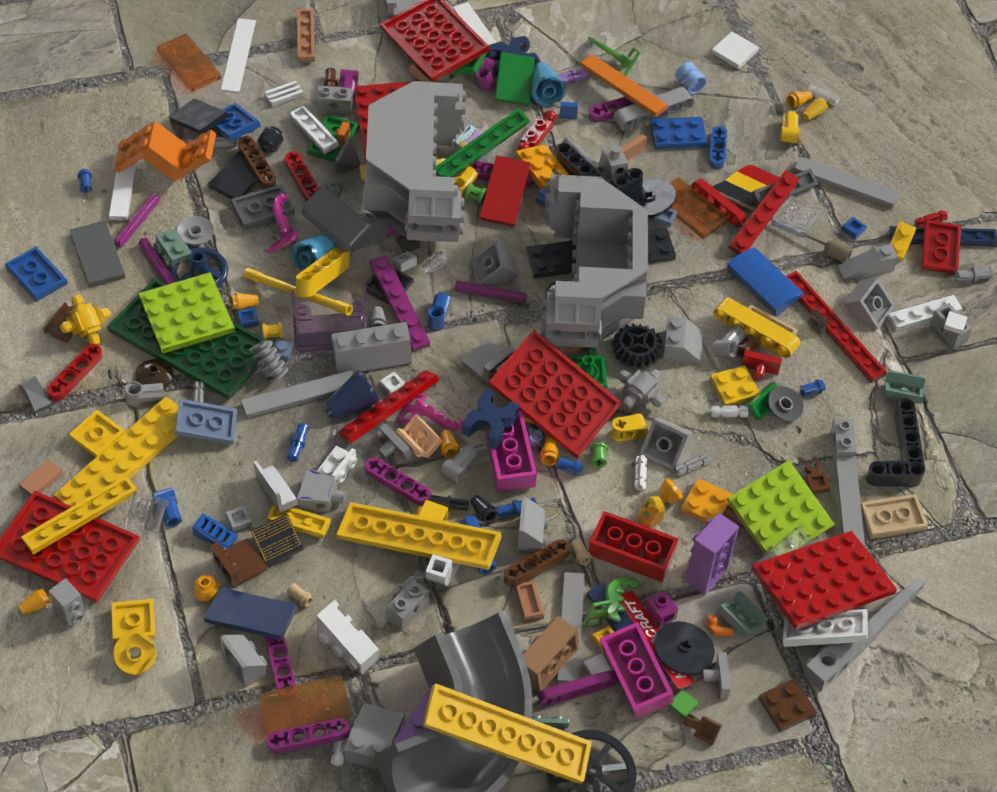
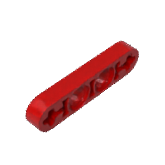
(300, 178)
(735, 215)
(72, 370)

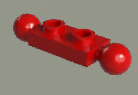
(538, 131)

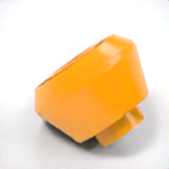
(669, 492)
(206, 588)

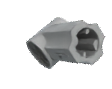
(729, 344)
(137, 393)
(457, 466)

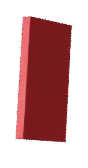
(505, 191)

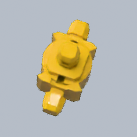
(85, 320)

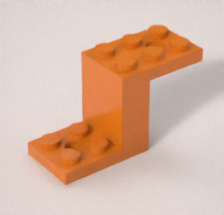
(164, 151)

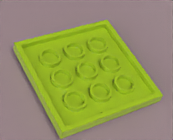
(186, 312)
(778, 505)

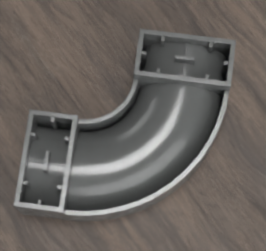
(478, 663)

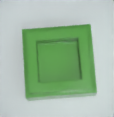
(683, 704)

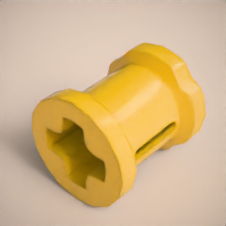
(272, 331)

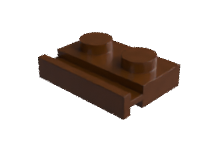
(54, 323)

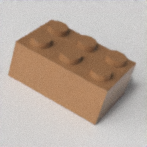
(550, 652)

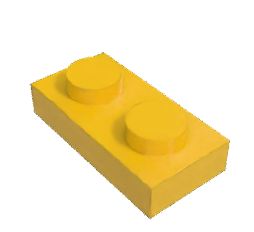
(902, 239)

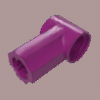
(486, 75)
(349, 79)

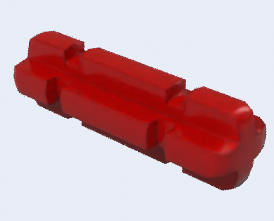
(941, 215)

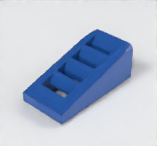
(203, 534)

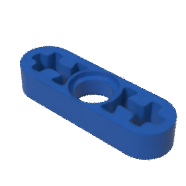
(717, 142)

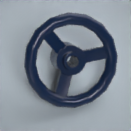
(199, 265)

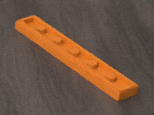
(623, 85)

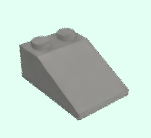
(371, 734)

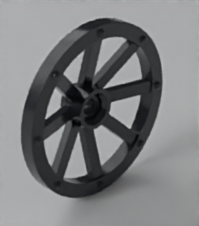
(594, 778)

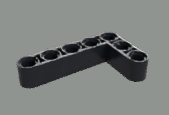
(575, 164)
(911, 468)

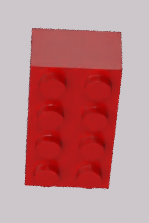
(633, 546)

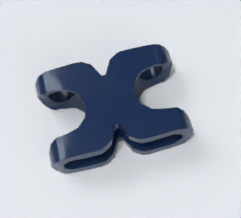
(516, 46)
(490, 419)

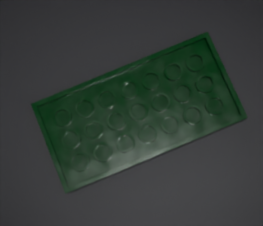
(219, 362)

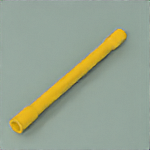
(336, 305)

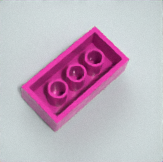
(513, 459)
(637, 670)

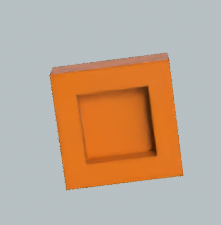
(343, 133)

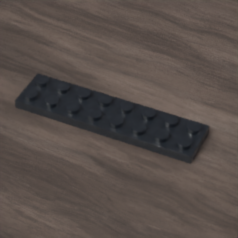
(556, 257)

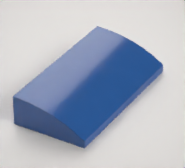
(764, 280)

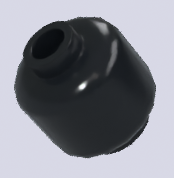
(270, 139)

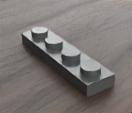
(806, 181)

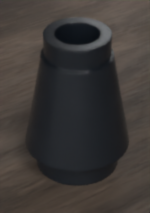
(483, 509)

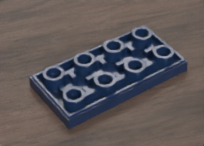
(250, 613)

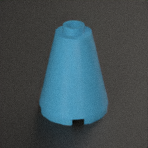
(547, 85)
(310, 250)

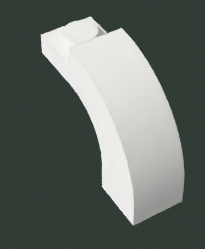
(441, 570)

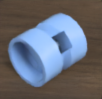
(690, 78)

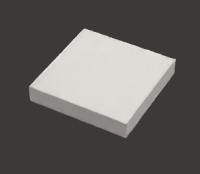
(735, 50)

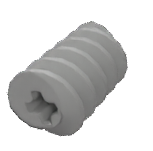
(269, 359)

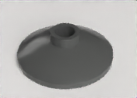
(789, 399)

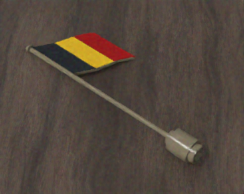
(749, 178)

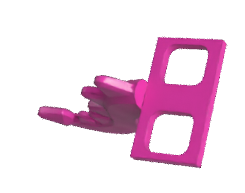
(285, 229)
(428, 411)

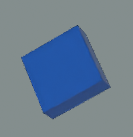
(568, 110)
(854, 228)
(248, 317)

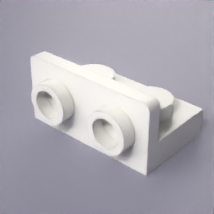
(338, 463)

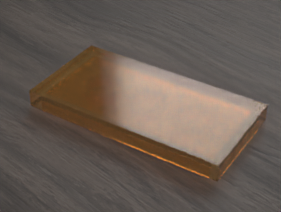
(189, 62)
(696, 210)
(304, 704)

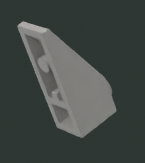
(872, 262)

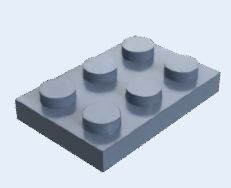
(206, 421)

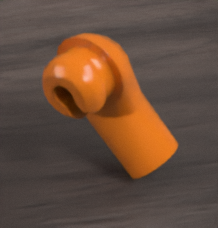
(717, 630)

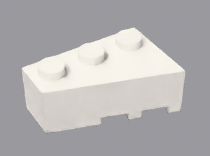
(345, 640)

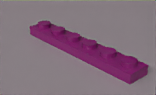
(399, 301)

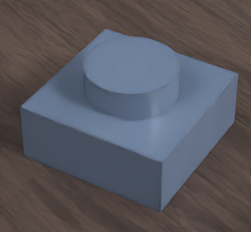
(666, 218)
(284, 348)

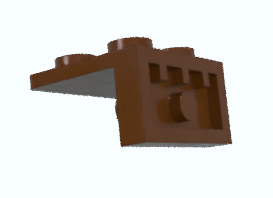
(238, 561)

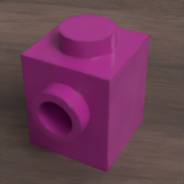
(661, 608)

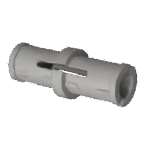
(973, 274)

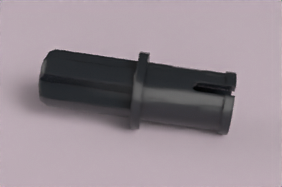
(451, 503)

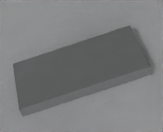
(97, 253)

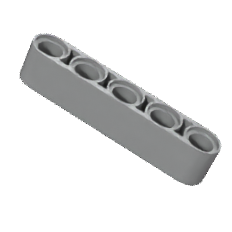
(634, 116)

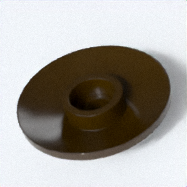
(163, 374)

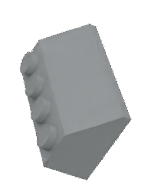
(372, 348)

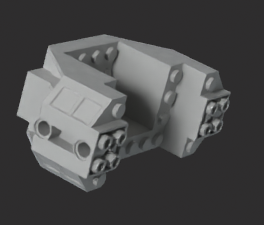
(400, 160)
(608, 259)

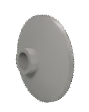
(196, 230)

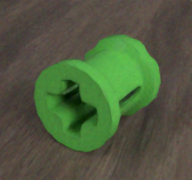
(480, 193)
(598, 454)

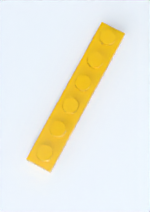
(79, 514)

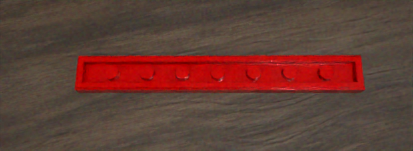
(839, 331)

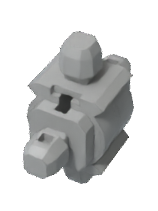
(641, 388)

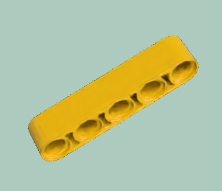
(322, 272)
(767, 332)

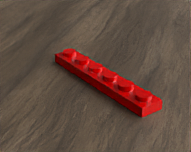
(764, 212)
(388, 406)

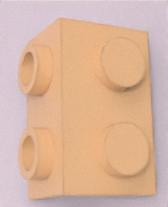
(419, 437)

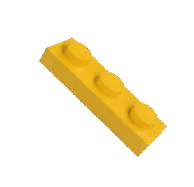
(303, 521)

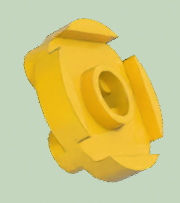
(132, 642)

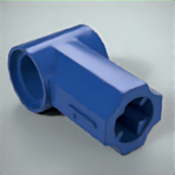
(438, 311)
(171, 514)

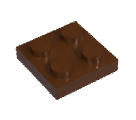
(787, 705)

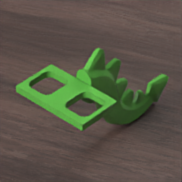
(618, 56)
(611, 606)

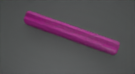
(136, 220)
(156, 261)
(492, 292)

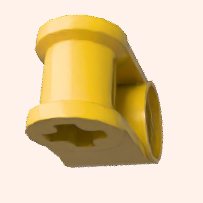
(630, 426)

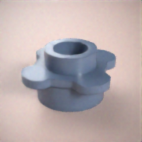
(535, 437)

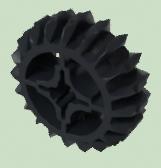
(637, 351)

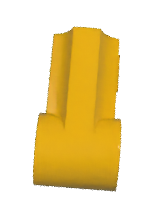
(790, 129)
(465, 177)

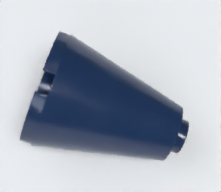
(351, 396)

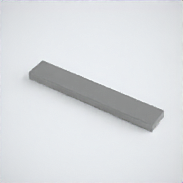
(848, 182)
(294, 395)
(572, 613)

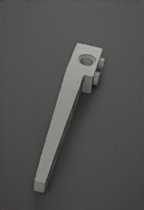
(846, 476)
(842, 656)

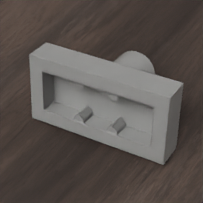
(393, 443)
(719, 675)

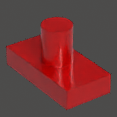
(761, 363)

